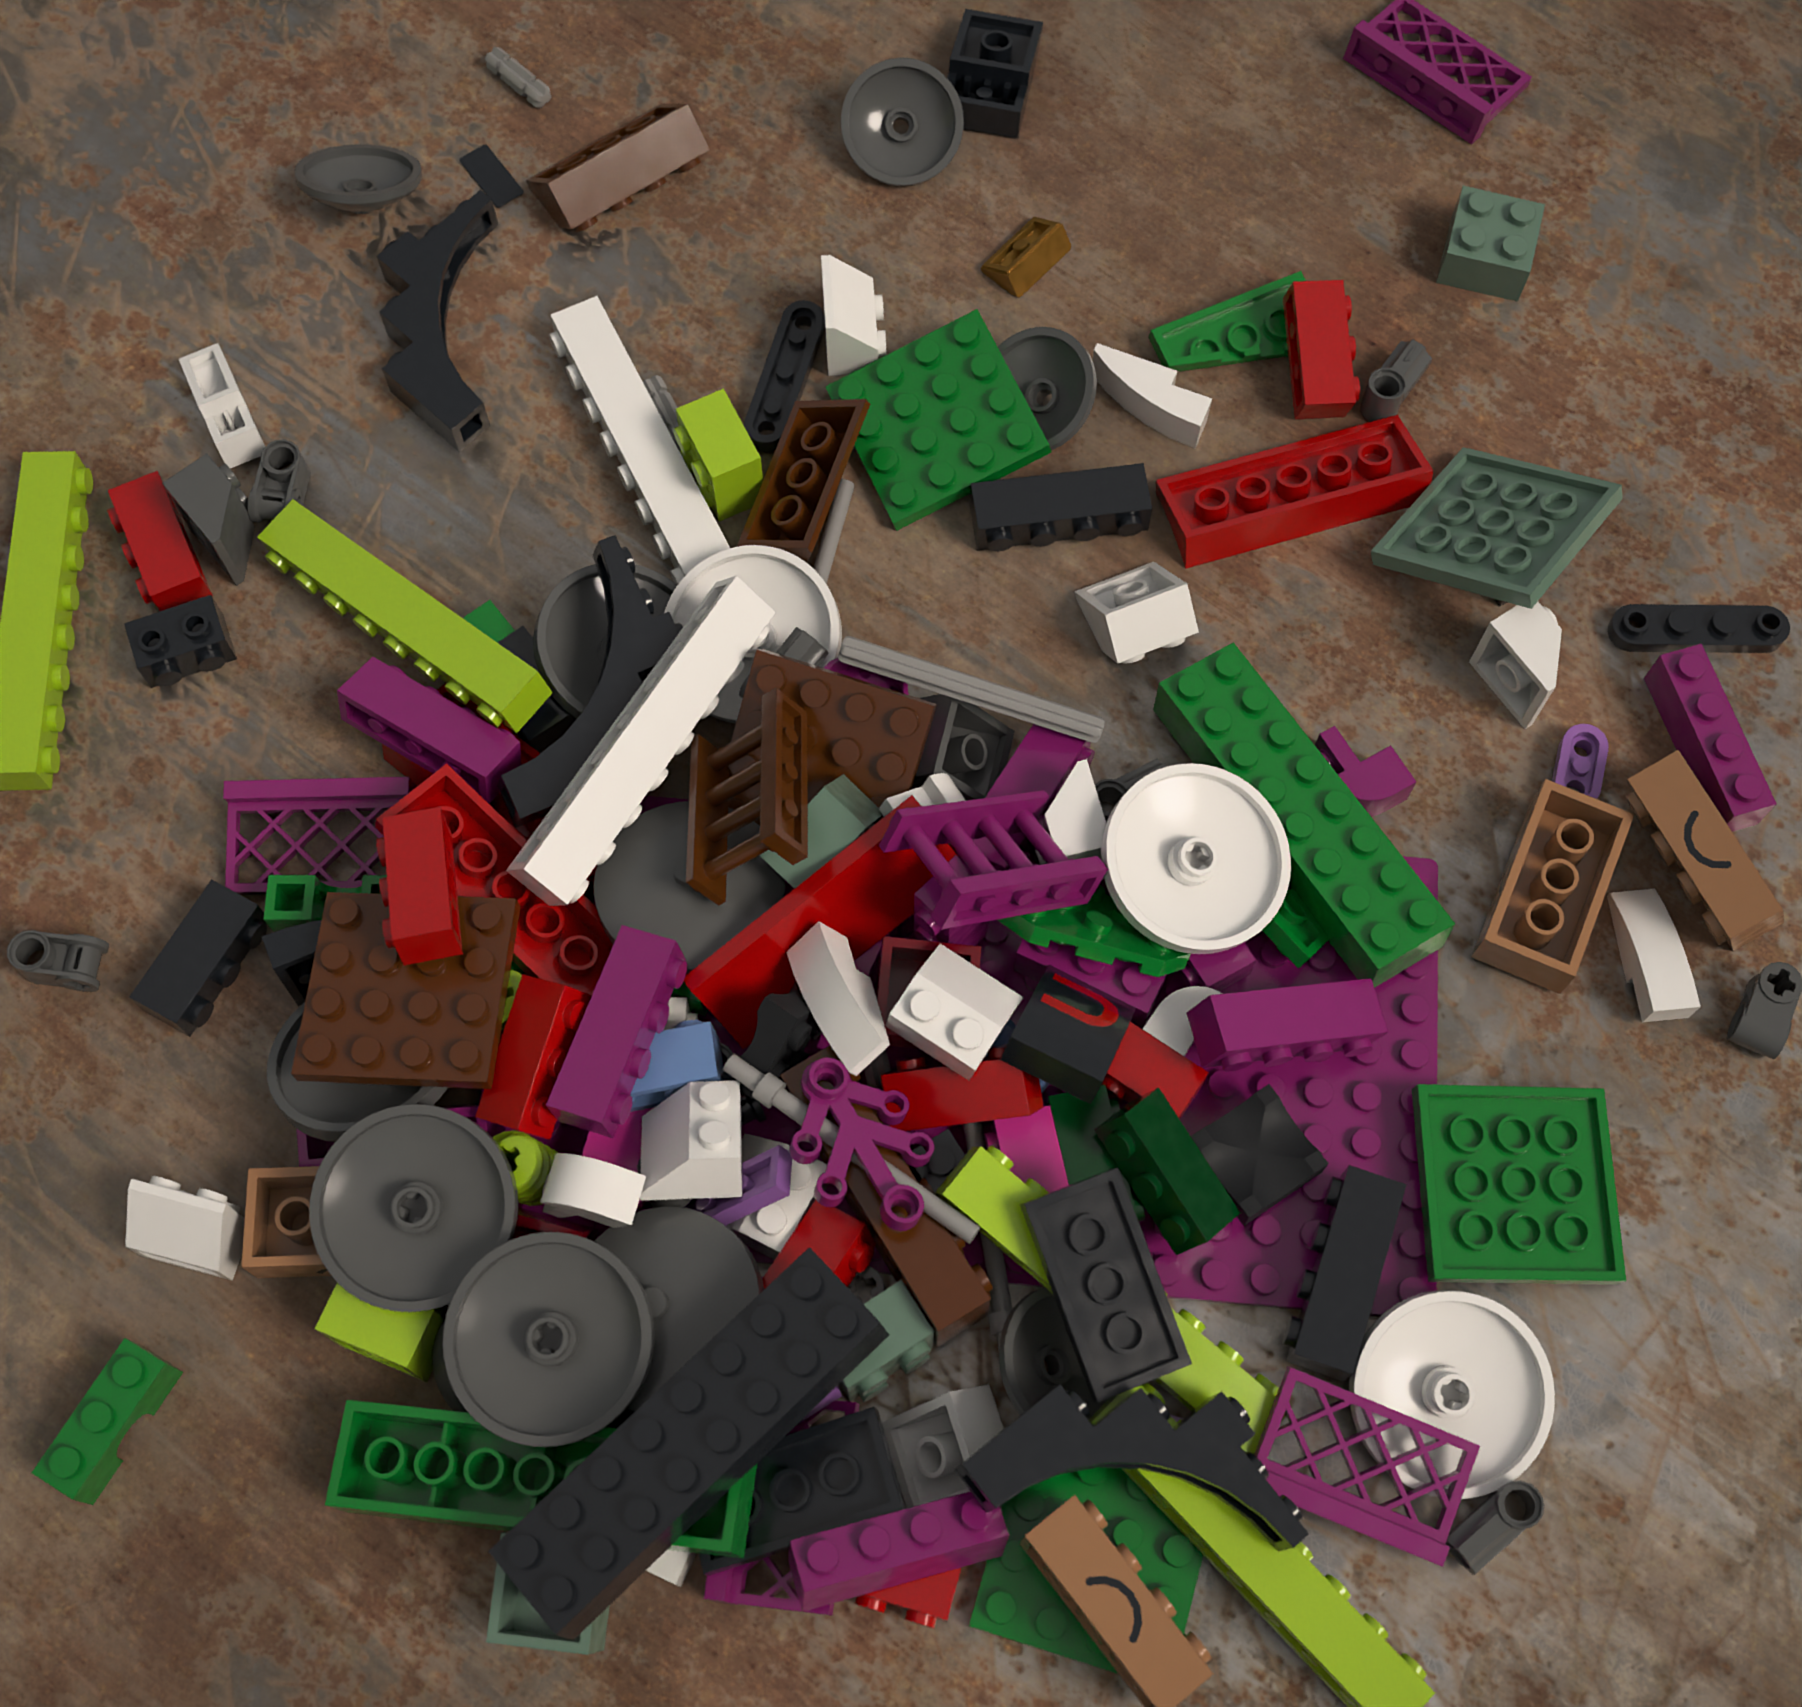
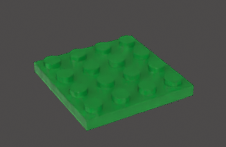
(940, 419)
(1517, 1185)
(1022, 1604)

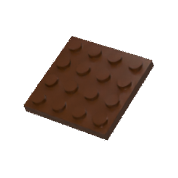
(851, 727)
(412, 1022)

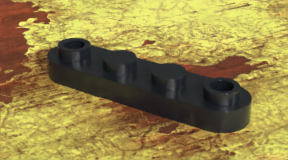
(784, 373)
(1715, 626)

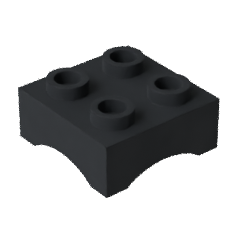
(780, 1036)
(1259, 1153)

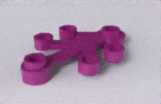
(859, 1136)

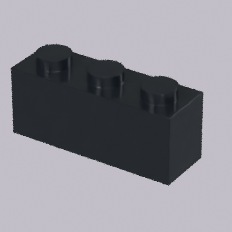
(201, 958)

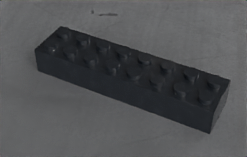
(687, 1445)

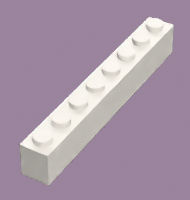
(637, 436)
(642, 743)

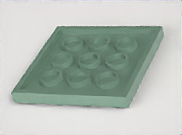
(1497, 526)

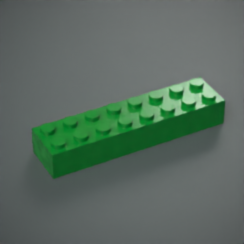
(1340, 858)
(461, 1474)

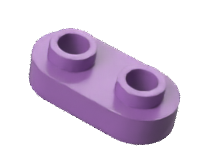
(1578, 771)

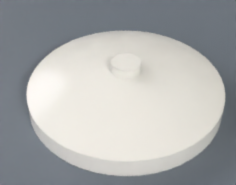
(780, 581)
(1196, 858)
(1464, 1371)

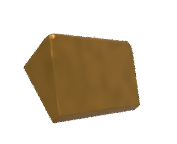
(1027, 256)

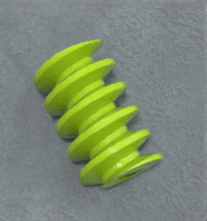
(529, 1163)

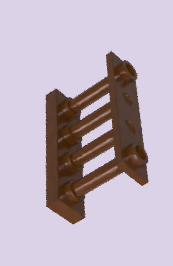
(780, 804)

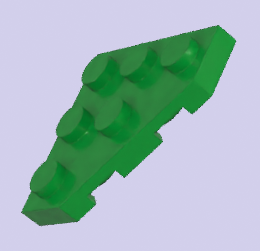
(1098, 934)

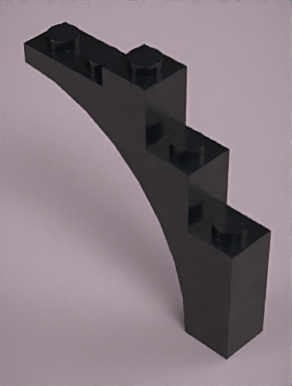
(416, 320)
(632, 651)
(1135, 1434)

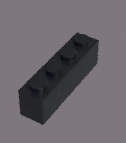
(1060, 507)
(1345, 1272)

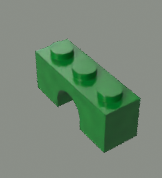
(302, 898)
(86, 1447)

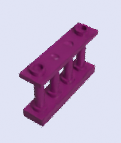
(990, 892)

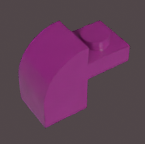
(1376, 782)

